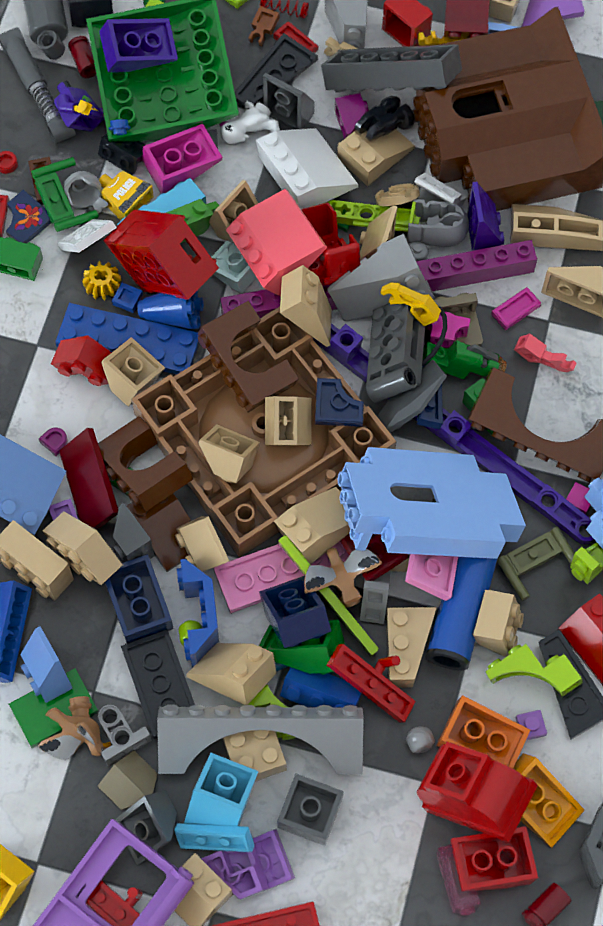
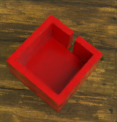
(405, 20)

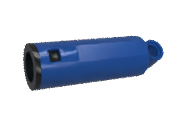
(456, 619)

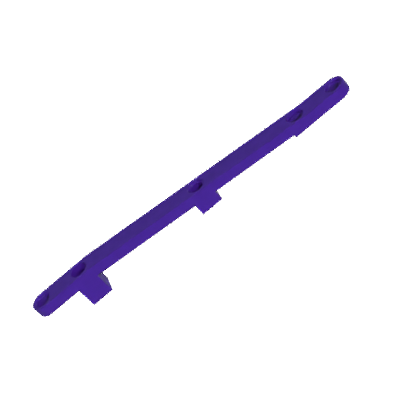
(468, 442)

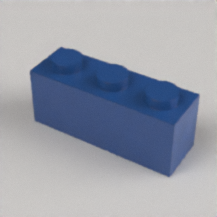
(318, 690)

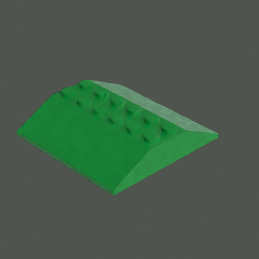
(173, 94)

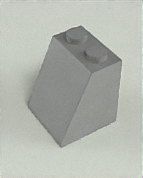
(348, 20)

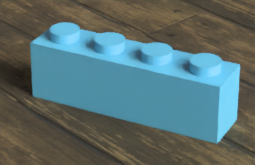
(180, 195)

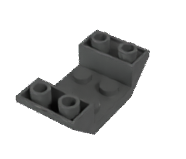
(590, 853)

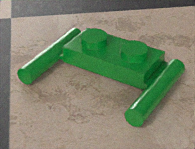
(55, 197)

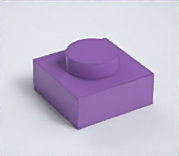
(64, 506)
(534, 722)

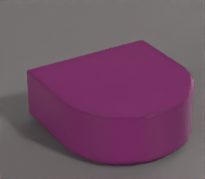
(54, 440)

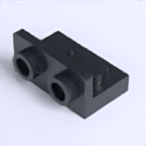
(122, 153)

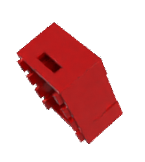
(153, 257)

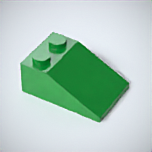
(310, 655)

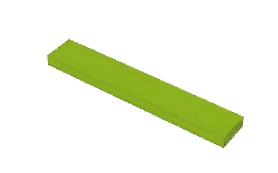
(331, 599)

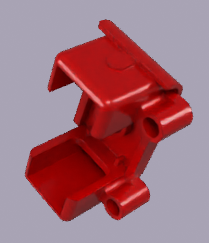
(339, 255)

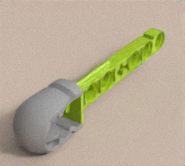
(445, 225)

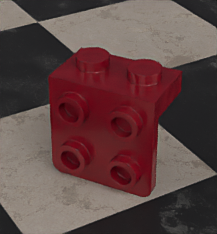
(466, 18)

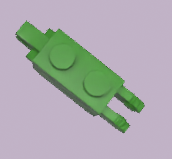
(196, 215)

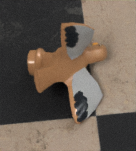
(341, 574)
(75, 731)

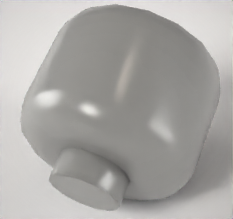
(419, 250)

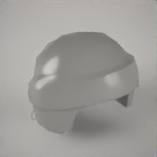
(84, 190)

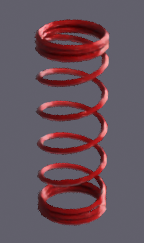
(304, 9)

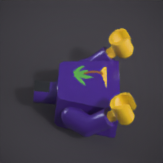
(77, 108)

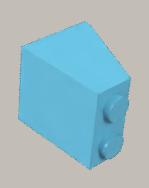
(221, 793)

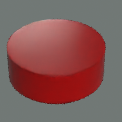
(8, 162)

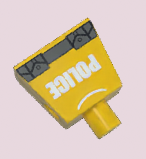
(125, 193)

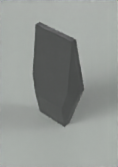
(410, 403)

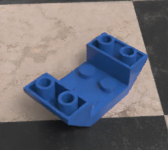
(198, 584)

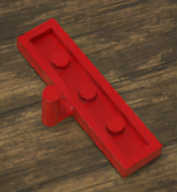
(372, 682)
(113, 906)
(297, 915)

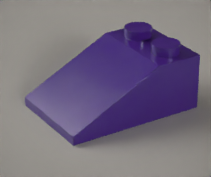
(137, 43)
(483, 220)

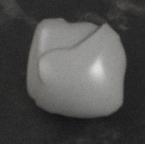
(420, 739)

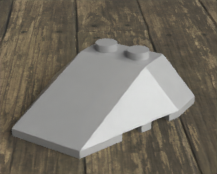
(359, 291)

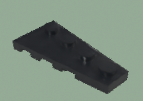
(282, 61)
(583, 705)

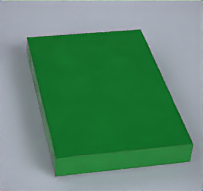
(31, 710)

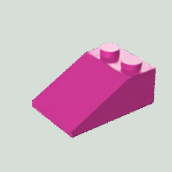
(180, 157)

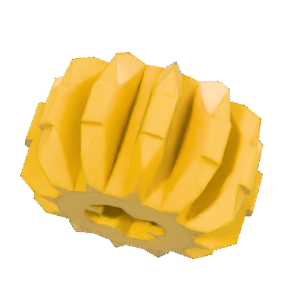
(101, 280)

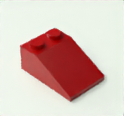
(493, 863)

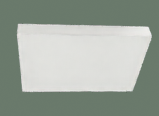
(86, 235)

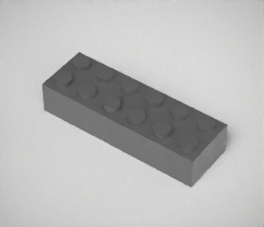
(392, 68)

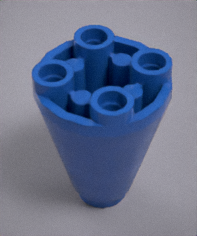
(172, 310)

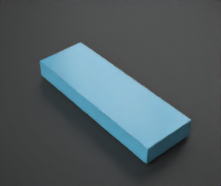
(214, 837)

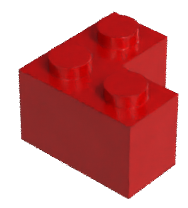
(83, 357)

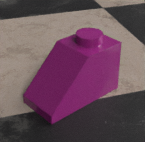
(349, 111)

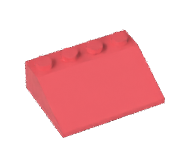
(275, 239)

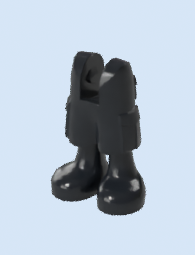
(385, 118)

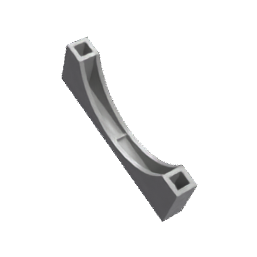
(189, 730)

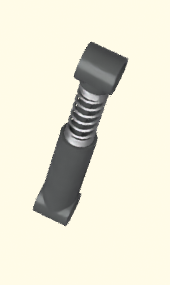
(35, 83)

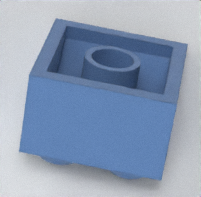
(44, 667)

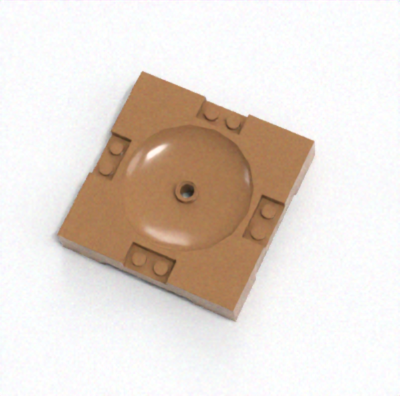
(282, 475)

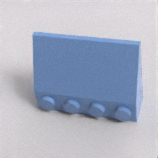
(26, 485)

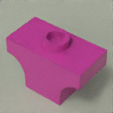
(457, 328)

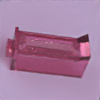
(462, 902)

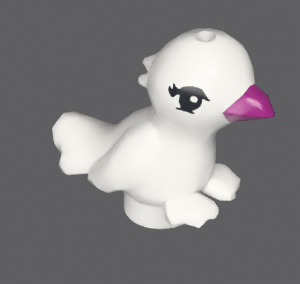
(253, 119)

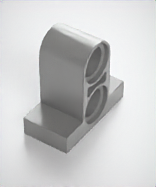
(375, 599)
(118, 729)

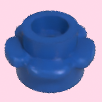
(119, 126)

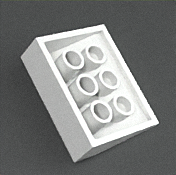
(304, 166)

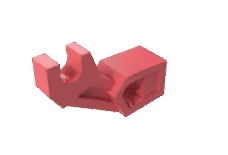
(535, 351)

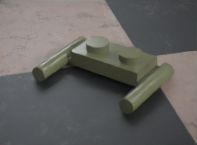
(533, 555)

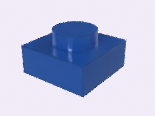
(127, 297)

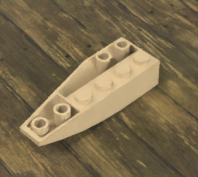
(555, 228)

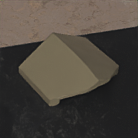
(129, 781)

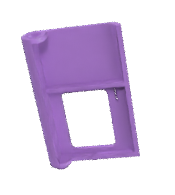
(69, 910)

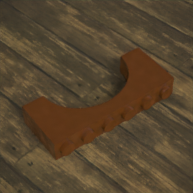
(496, 413)

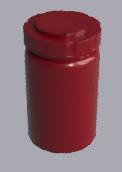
(82, 56)
(547, 906)

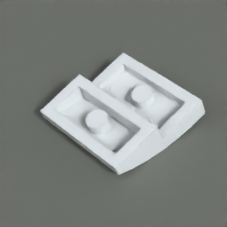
(440, 189)

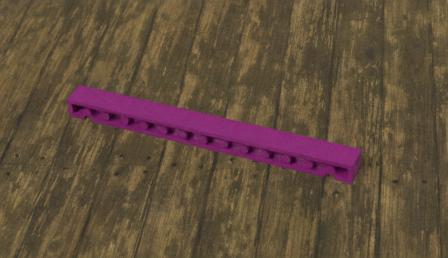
(439, 272)

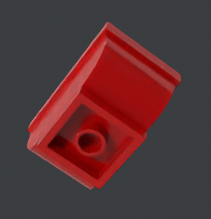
(475, 791)

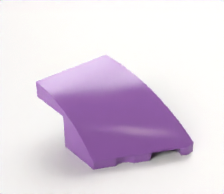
(538, 8)
(255, 870)

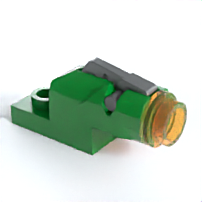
(465, 358)

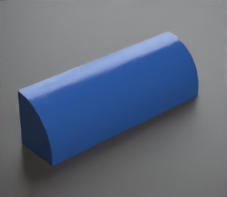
(13, 612)

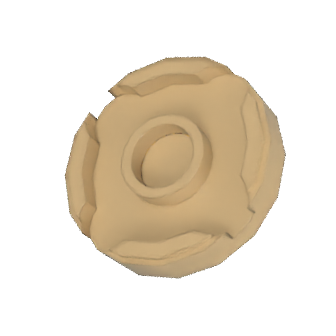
(397, 195)

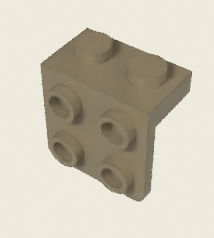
(464, 306)

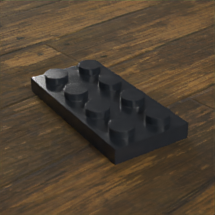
(156, 675)

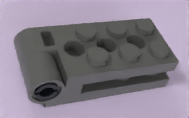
(394, 352)

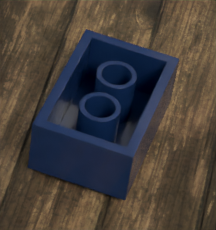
(138, 600)
(294, 613)

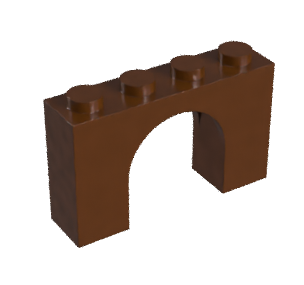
(249, 387)
(147, 485)

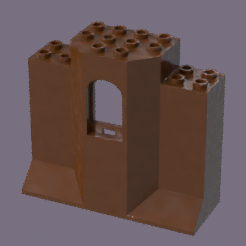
(540, 142)

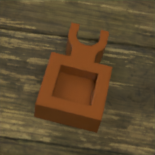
(263, 22)

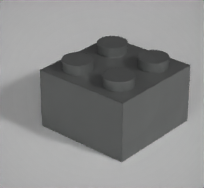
(310, 809)

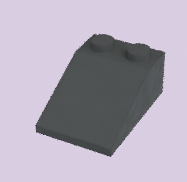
(287, 103)

